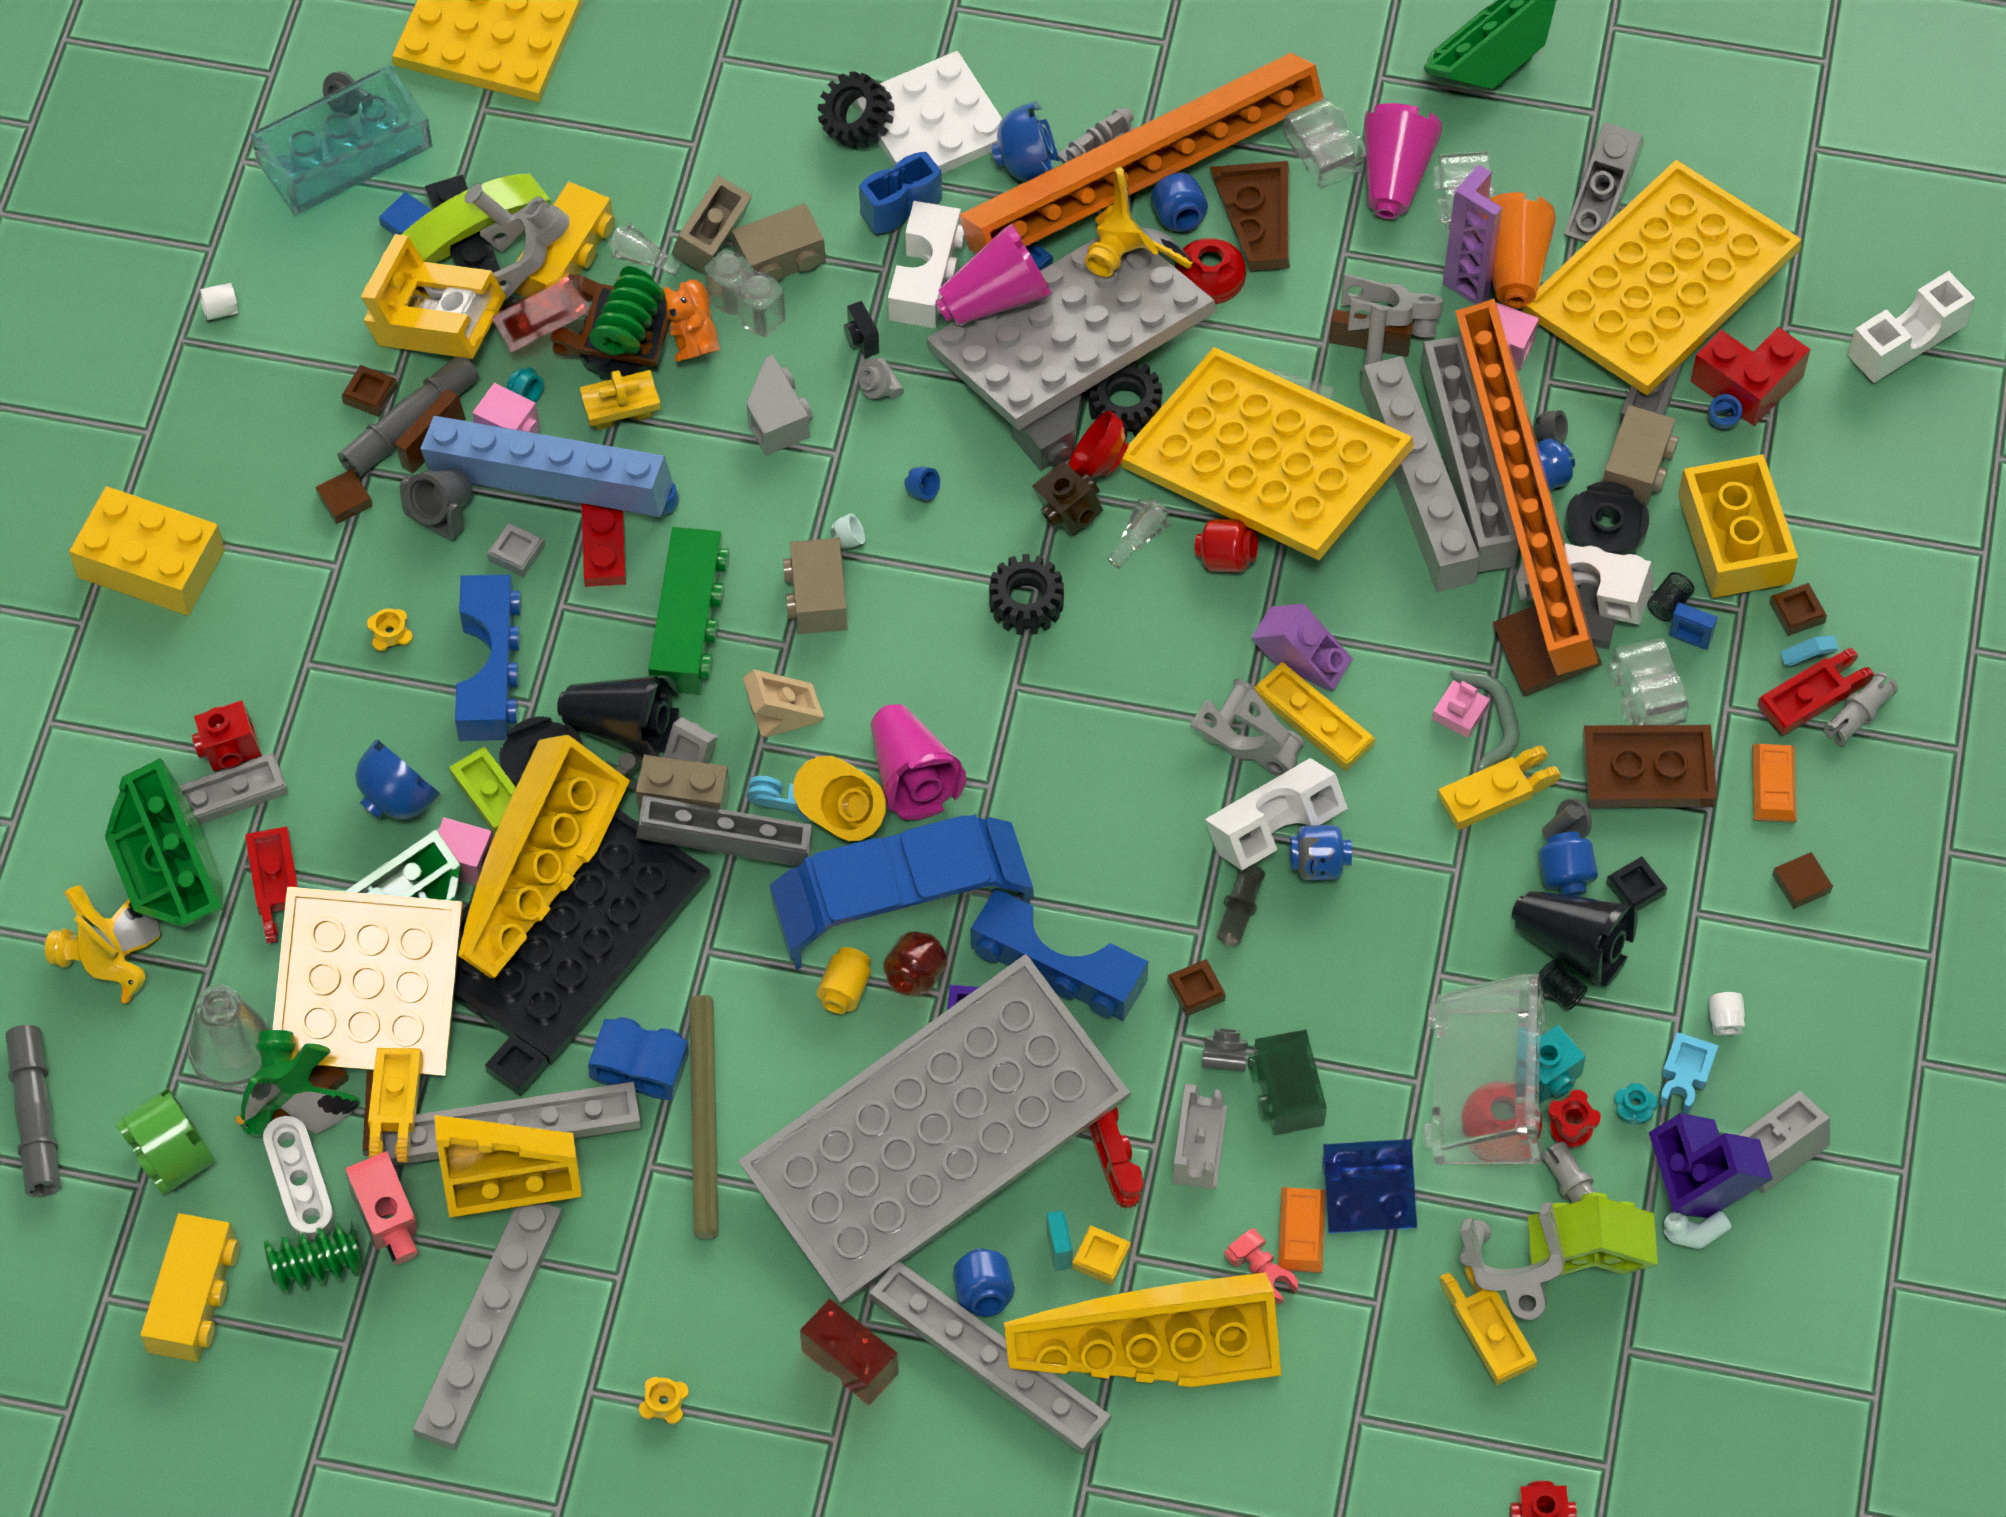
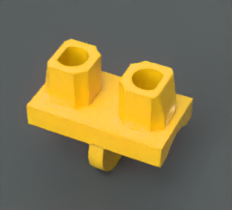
(620, 398)

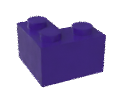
(1706, 1169)

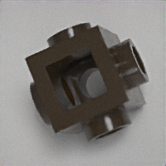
(1068, 498)

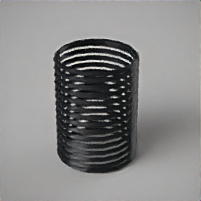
(1669, 592)
(1558, 988)

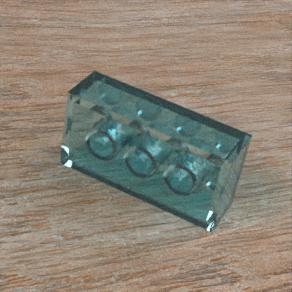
(341, 140)

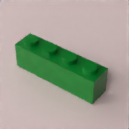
(687, 608)

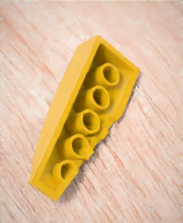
(538, 847)
(1163, 1333)

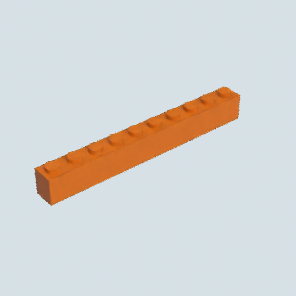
(1147, 153)
(1526, 488)

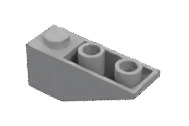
(1604, 181)

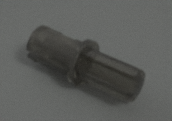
(1240, 905)

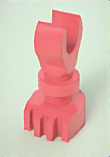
(1248, 1249)

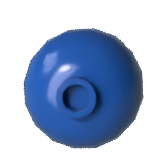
(1025, 143)
(391, 785)

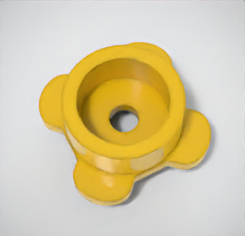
(385, 620)
(663, 1387)

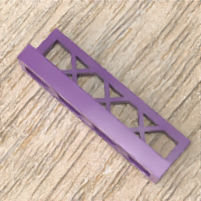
(1472, 238)

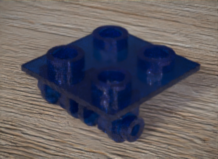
(1369, 1185)

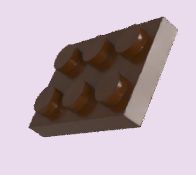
(1649, 766)

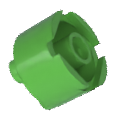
(165, 1141)

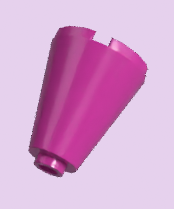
(1397, 155)
(993, 281)
(914, 764)

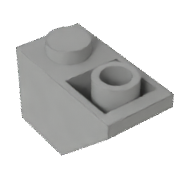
(775, 410)

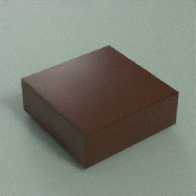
(369, 390)
(343, 496)
(1798, 609)
(1802, 880)
(1196, 987)

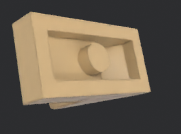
(781, 702)

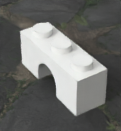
(933, 236)
(1889, 343)
(1621, 581)
(1301, 795)

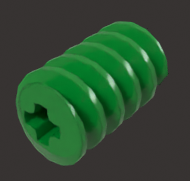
(627, 313)
(314, 1258)

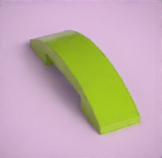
(458, 220)

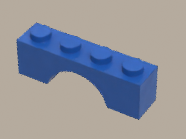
(485, 700)
(1103, 980)

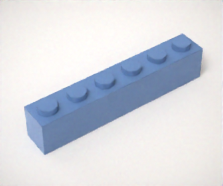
(549, 465)

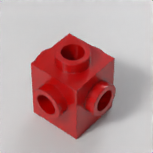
(226, 736)
(1542, 1500)

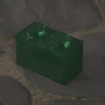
(1288, 1082)

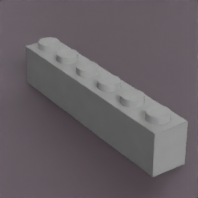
(1468, 451)
(1422, 477)

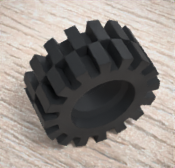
(871, 120)
(1128, 379)
(1024, 574)

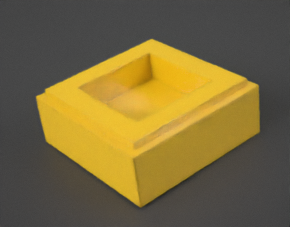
(1101, 1255)

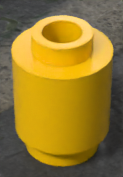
(844, 980)

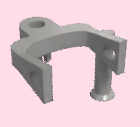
(538, 219)
(1420, 307)
(1273, 751)
(1516, 1281)

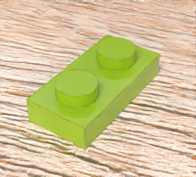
(484, 785)

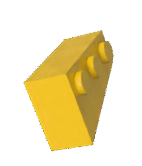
(503, 1165)

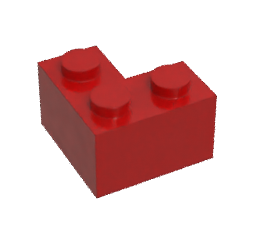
(1755, 377)

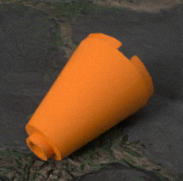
(1521, 247)

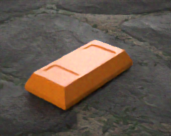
(1774, 783)
(1302, 1229)

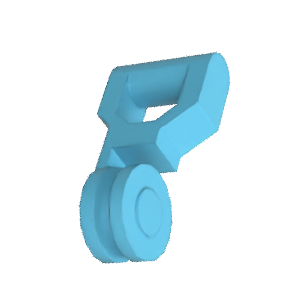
(766, 793)

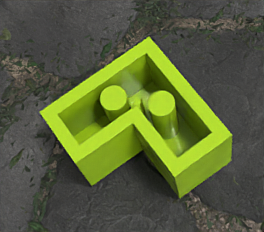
(1599, 1235)

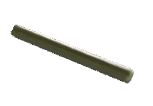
(703, 1117)

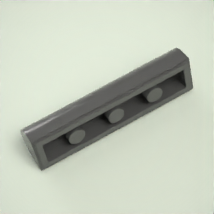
(723, 831)

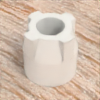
(218, 301)
(1727, 1013)

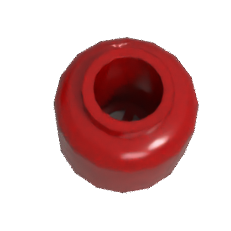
(1226, 545)

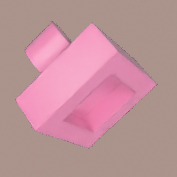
(1461, 708)

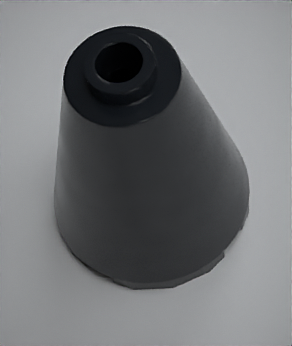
(623, 711)
(1578, 931)

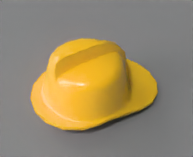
(839, 798)

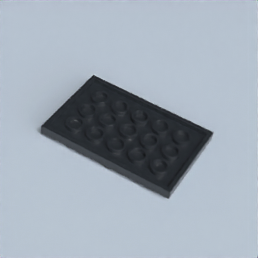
(585, 940)

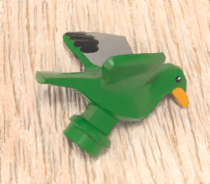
(285, 1086)

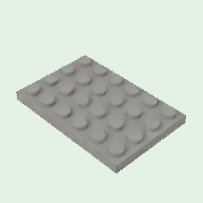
(1075, 337)

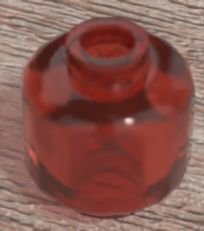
(915, 963)

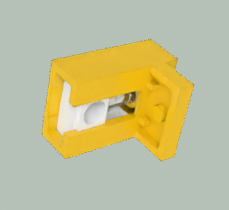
(428, 303)

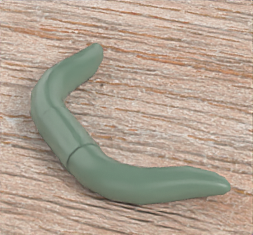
(1505, 710)

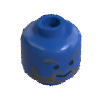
(1320, 852)

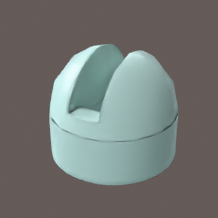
(849, 531)

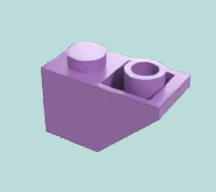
(1303, 643)

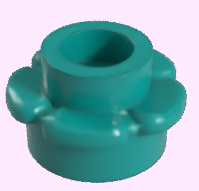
(526, 383)
(1635, 1114)

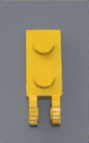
(1496, 788)
(394, 1098)
(1490, 1328)

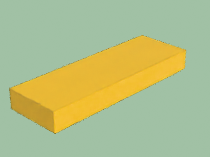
(1314, 716)

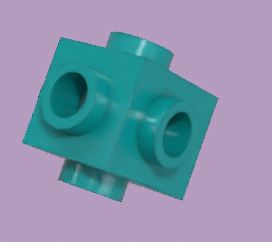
(1559, 1064)

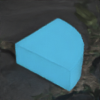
(1815, 646)

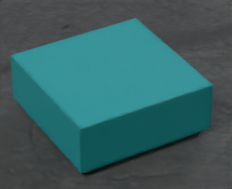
(1059, 1240)

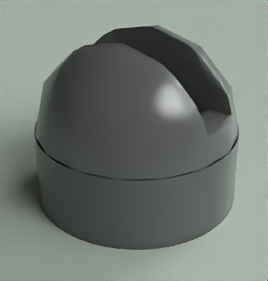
(1552, 426)

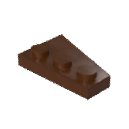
(1258, 210)

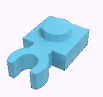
(1687, 1067)

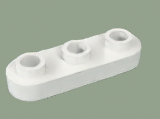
(293, 1163)

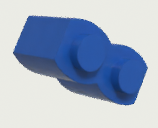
(890, 193)
(639, 1056)

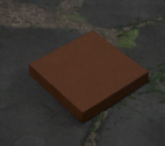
(1528, 653)

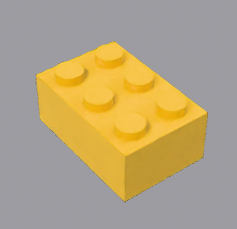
(1737, 526)
(147, 550)

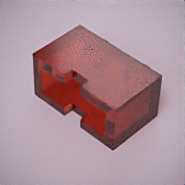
(541, 312)
(849, 1351)

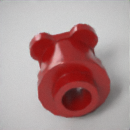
(1573, 1111)

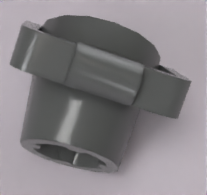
(437, 496)

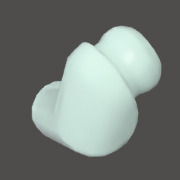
(1695, 1235)

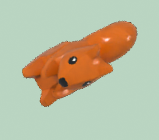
(691, 320)

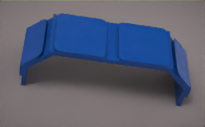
(896, 874)

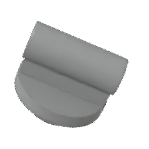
(878, 380)

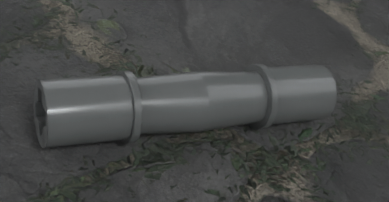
(380, 438)
(33, 1111)

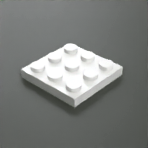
(938, 113)

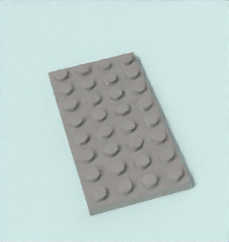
(934, 1128)

